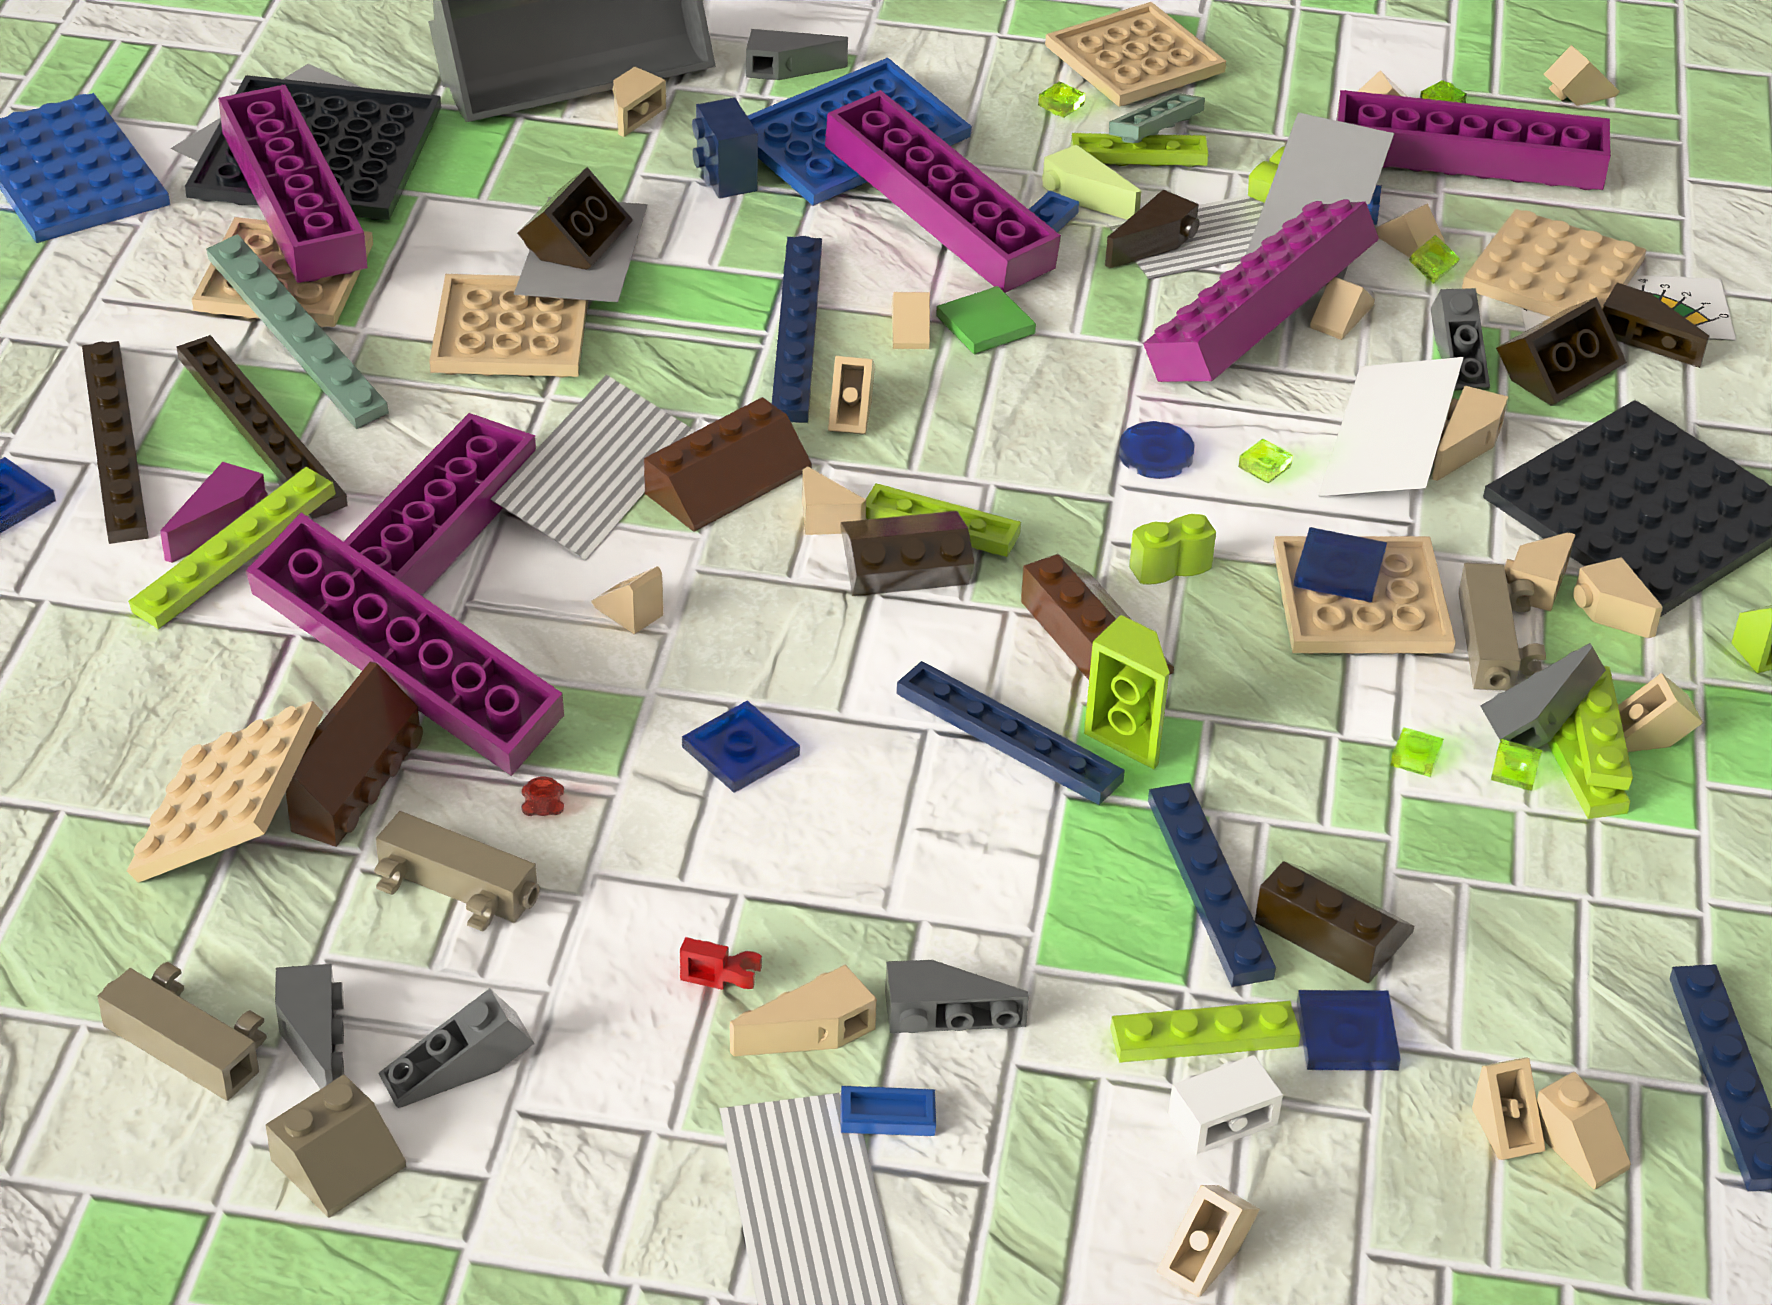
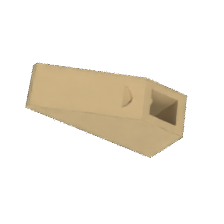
(1471, 431)
(812, 1017)

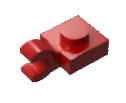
(713, 967)

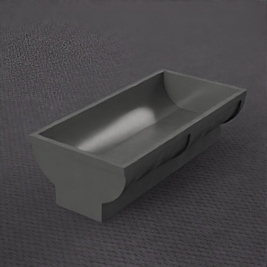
(550, 51)

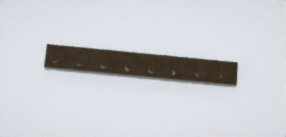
(254, 416)
(114, 443)

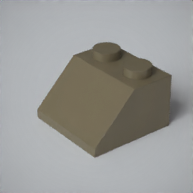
(334, 1146)

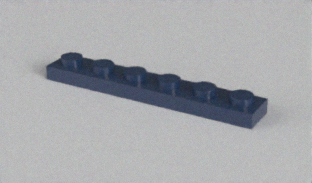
(1010, 732)
(1211, 885)
(1728, 1070)

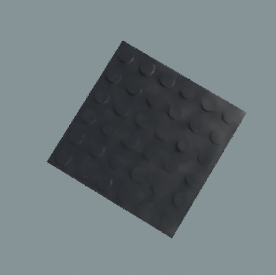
(363, 133)
(1643, 495)

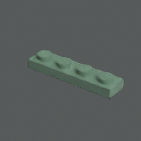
(1155, 117)

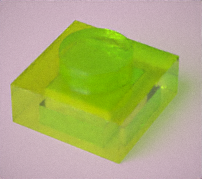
(1445, 92)
(1061, 99)
(1434, 259)
(1265, 461)
(1417, 752)
(1516, 764)

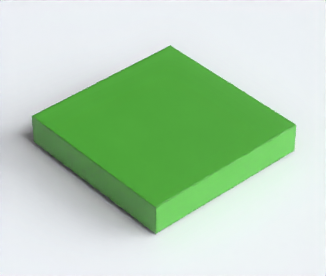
(985, 319)

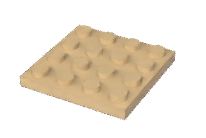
(1135, 53)
(1551, 264)
(321, 298)
(500, 333)
(1405, 612)
(225, 792)

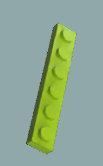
(230, 548)

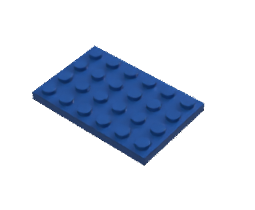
(795, 129)
(72, 169)

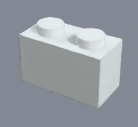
(1225, 1104)

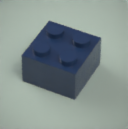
(726, 147)

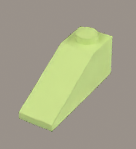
(1090, 182)

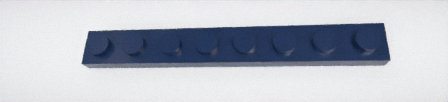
(797, 327)

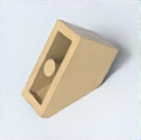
(1578, 79)
(637, 99)
(851, 394)
(1543, 564)
(1617, 598)
(1657, 715)
(1582, 1130)
(1207, 1238)

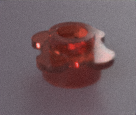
(542, 797)

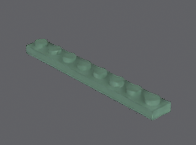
(297, 331)

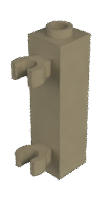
(1490, 626)
(457, 867)
(181, 1034)

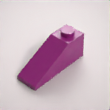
(211, 508)

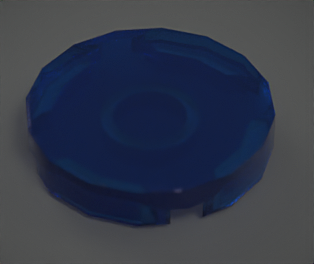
(1156, 449)

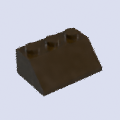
(576, 223)
(1563, 353)
(907, 553)
(1329, 921)

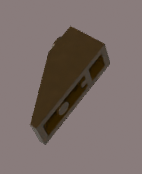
(1154, 229)
(1652, 325)

